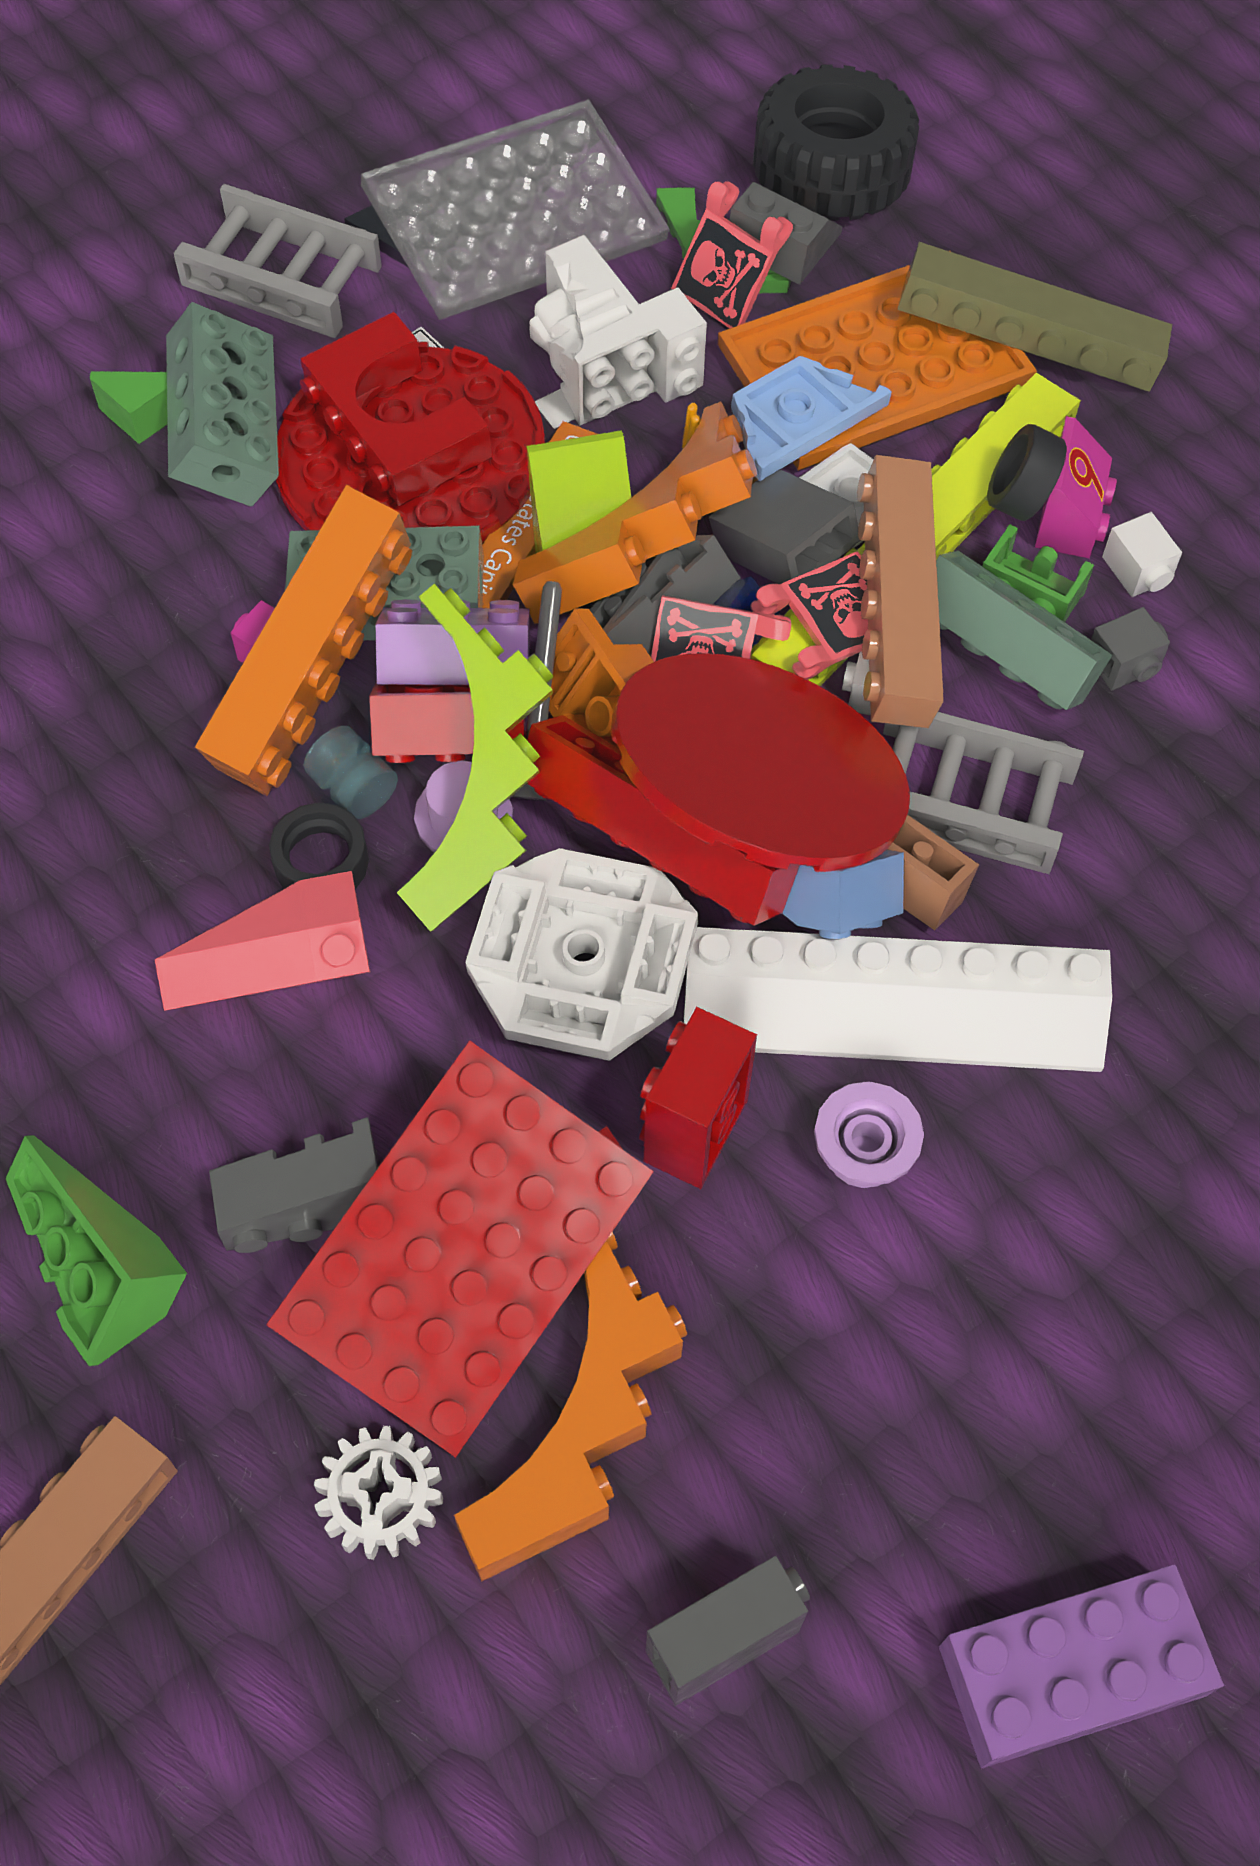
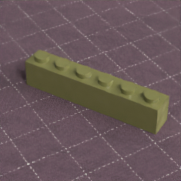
(1035, 317)

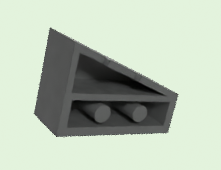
(689, 572)
(293, 1194)

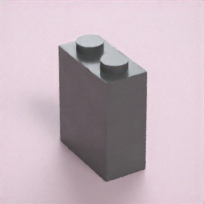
(786, 527)
(727, 1629)

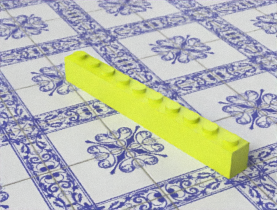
(958, 492)

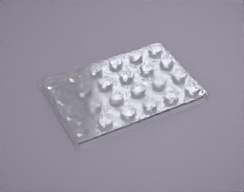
(490, 206)

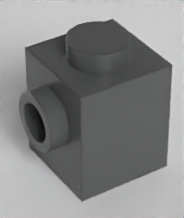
(1136, 648)

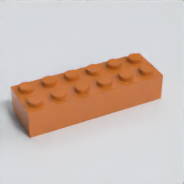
(307, 642)

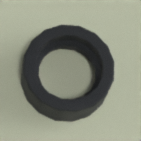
(1026, 472)
(311, 820)

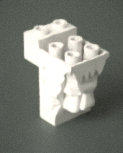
(607, 342)

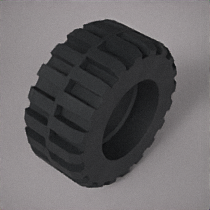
(836, 141)

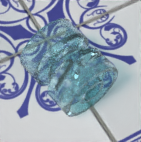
(346, 767)

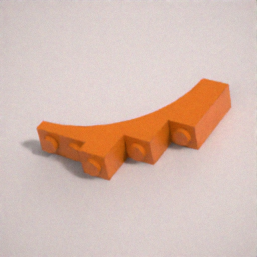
(658, 518)
(556, 1489)

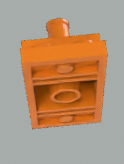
(591, 673)

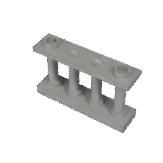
(274, 293)
(983, 829)

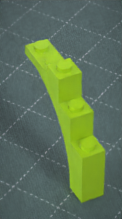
(500, 767)

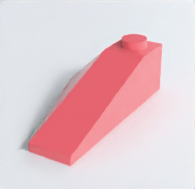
(282, 942)

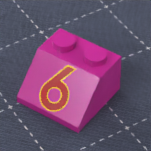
(1074, 509)

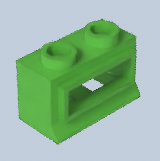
(1037, 578)

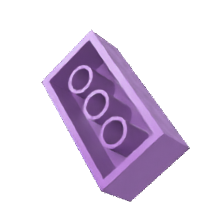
(1079, 1665)

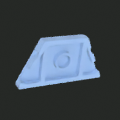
(799, 410)

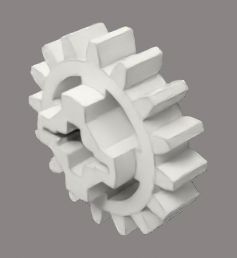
(403, 1495)

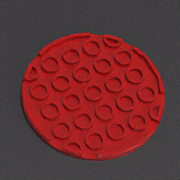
(318, 464)
(760, 761)

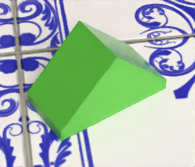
(133, 400)

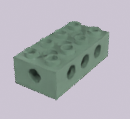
(221, 405)
(439, 556)

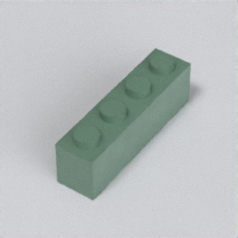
(1016, 633)

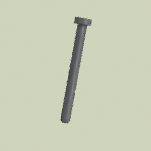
(546, 653)

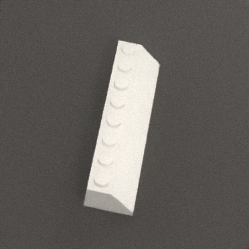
(906, 998)

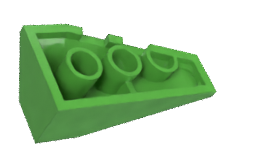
(103, 1260)

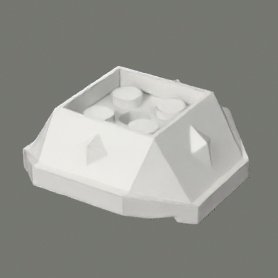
(573, 906)

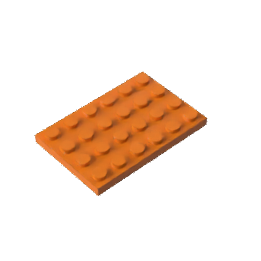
(863, 334)

